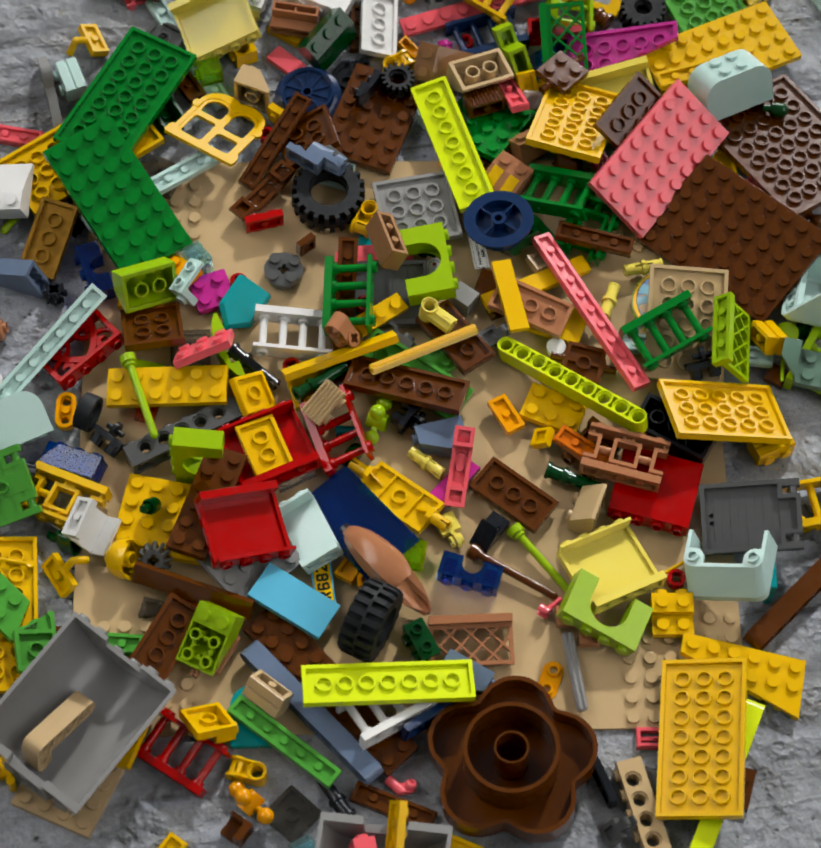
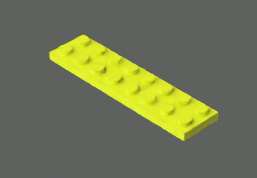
(451, 141)
(387, 683)

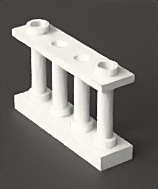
(286, 316)
(387, 726)

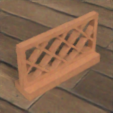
(474, 622)

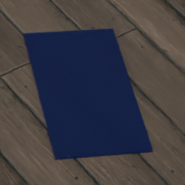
(350, 501)

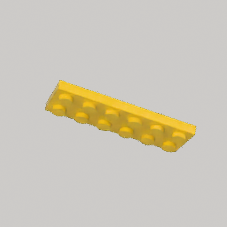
(169, 386)

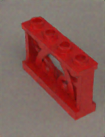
(96, 354)

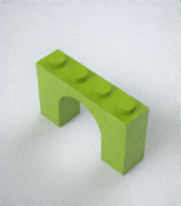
(440, 283)
(189, 447)
(576, 611)

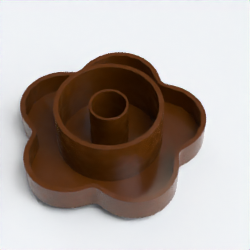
(511, 762)

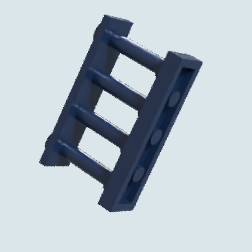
(477, 21)

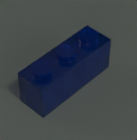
(75, 460)

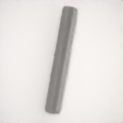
(574, 672)

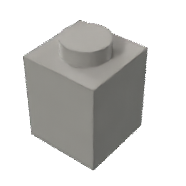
(466, 299)

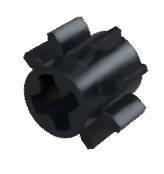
(54, 293)

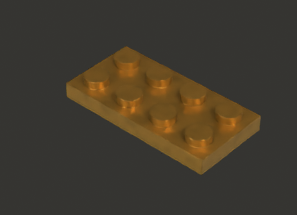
(50, 235)

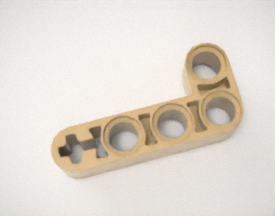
(54, 729)

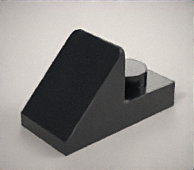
(489, 531)

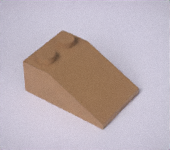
(433, 61)

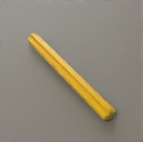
(423, 349)

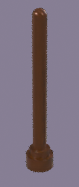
(477, 553)

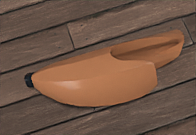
(387, 564)

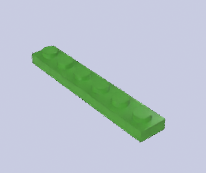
(284, 741)

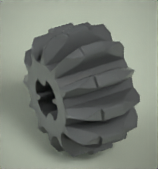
(153, 549)

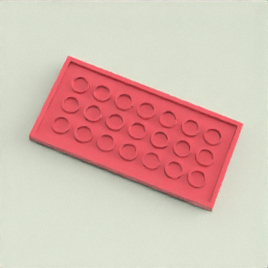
(657, 158)

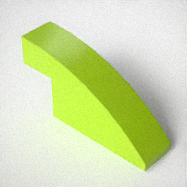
(512, 49)

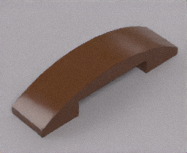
(265, 191)

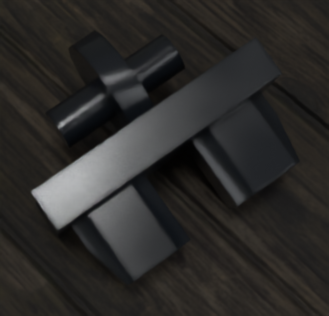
(695, 368)
(410, 418)
(101, 434)

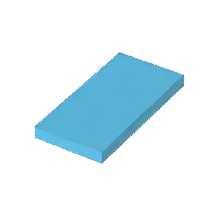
(293, 601)

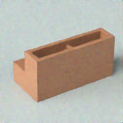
(293, 19)

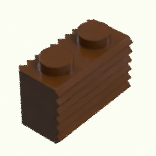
(483, 101)

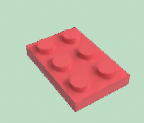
(203, 348)

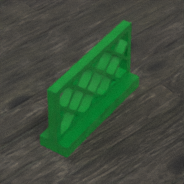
(546, 29)

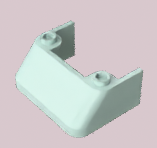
(804, 300)
(730, 580)

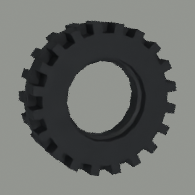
(327, 215)

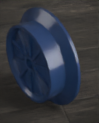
(312, 83)
(498, 220)

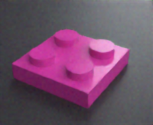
(210, 290)

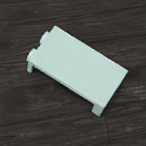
(309, 531)

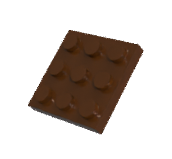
(316, 127)
(153, 327)

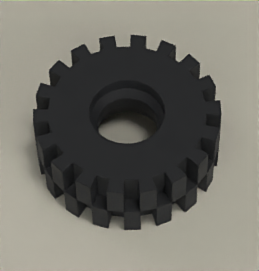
(630, 17)

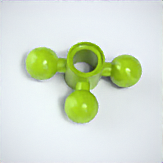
(377, 419)

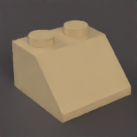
(252, 88)
(587, 508)

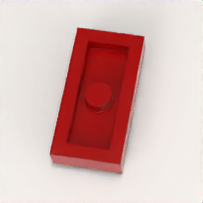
(263, 221)

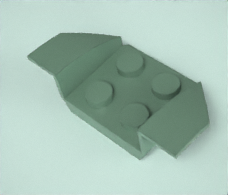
(803, 364)

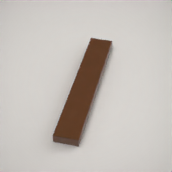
(275, 141)
(191, 589)

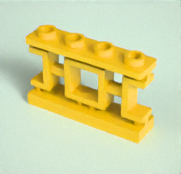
(69, 484)

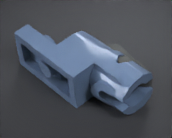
(317, 158)

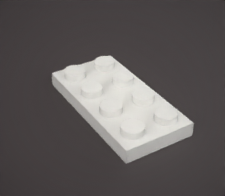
(378, 28)

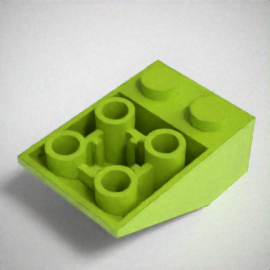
(209, 637)

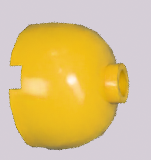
(121, 557)

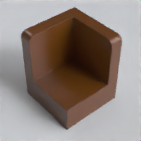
(237, 829)

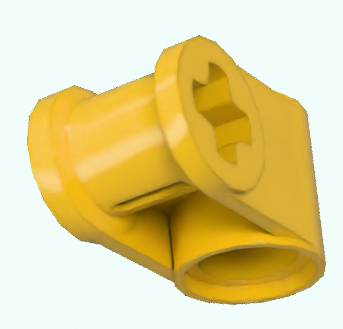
(400, 57)
(362, 217)
(243, 769)

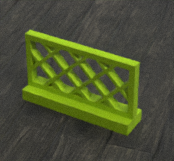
(724, 335)

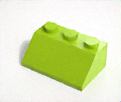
(144, 284)

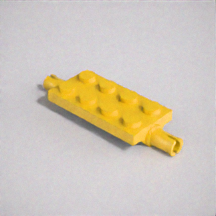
(406, 499)

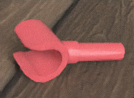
(132, 4)
(544, 611)

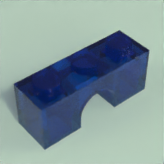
(89, 258)
(485, 581)

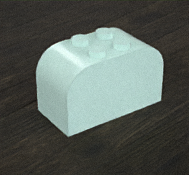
(731, 83)
(22, 419)

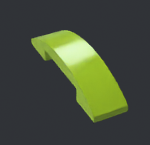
(235, 368)

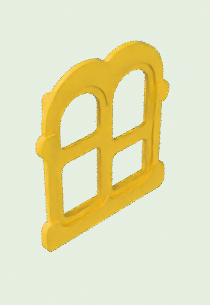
(235, 110)

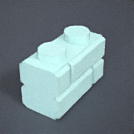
(70, 78)

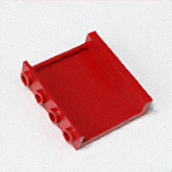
(301, 450)
(661, 511)
(243, 525)

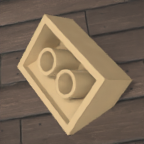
(478, 71)

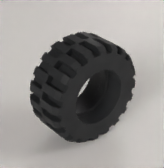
(370, 620)

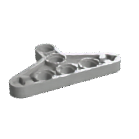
(49, 87)

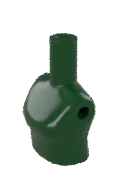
(64, 544)

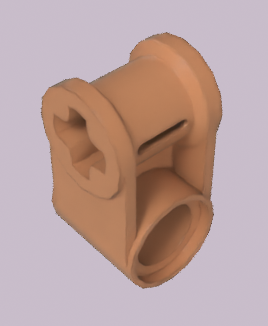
(342, 331)

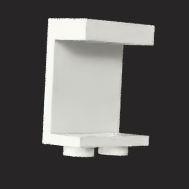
(90, 527)

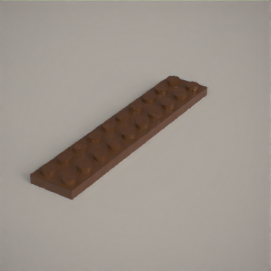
(296, 648)

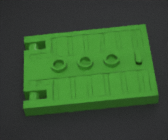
(16, 488)

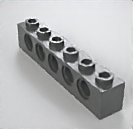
(159, 452)

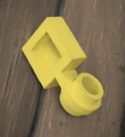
(455, 539)

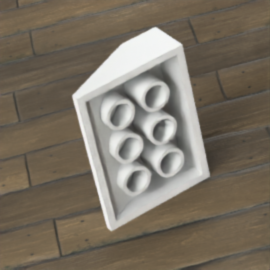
(15, 190)

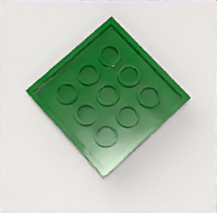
(493, 131)

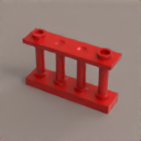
(323, 446)
(178, 773)

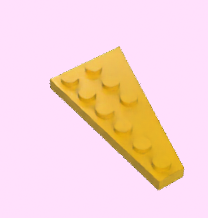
(769, 675)

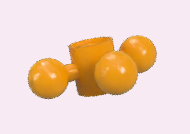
(250, 802)

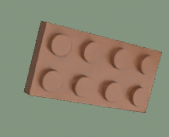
(542, 309)

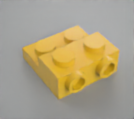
(671, 613)
(209, 722)

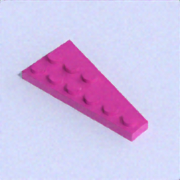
(624, 44)

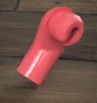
(403, 788)

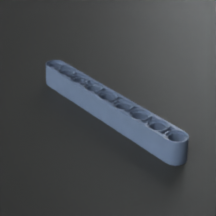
(317, 719)

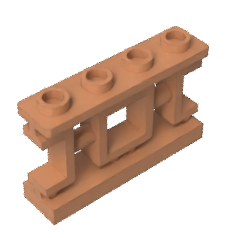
(621, 471)

